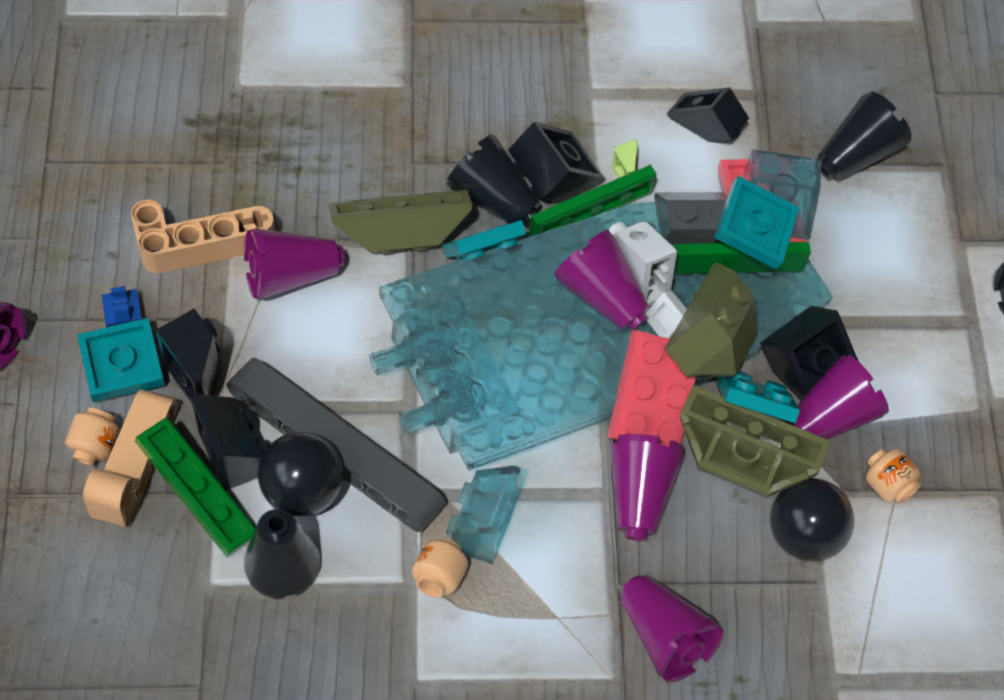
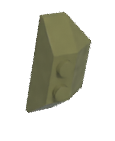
(401, 221)
(715, 327)
(749, 445)

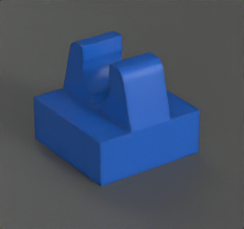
(121, 306)

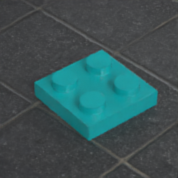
(757, 222)
(473, 245)
(120, 360)
(767, 398)

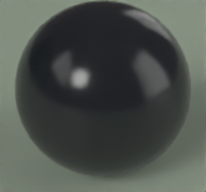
(300, 474)
(812, 520)

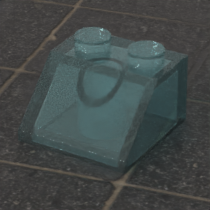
(790, 178)
(485, 512)

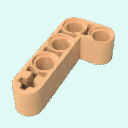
(204, 231)
(117, 490)

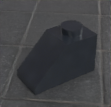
(710, 114)

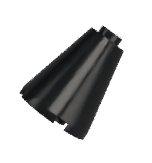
(864, 137)
(495, 182)
(281, 556)

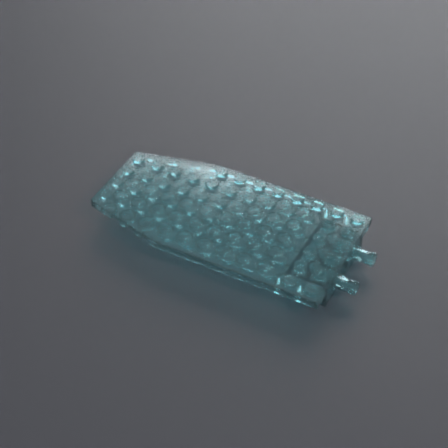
(522, 358)

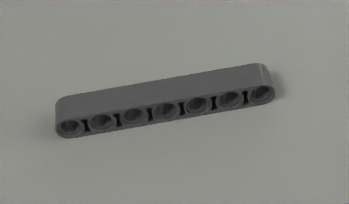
(363, 463)

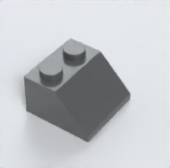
(689, 216)

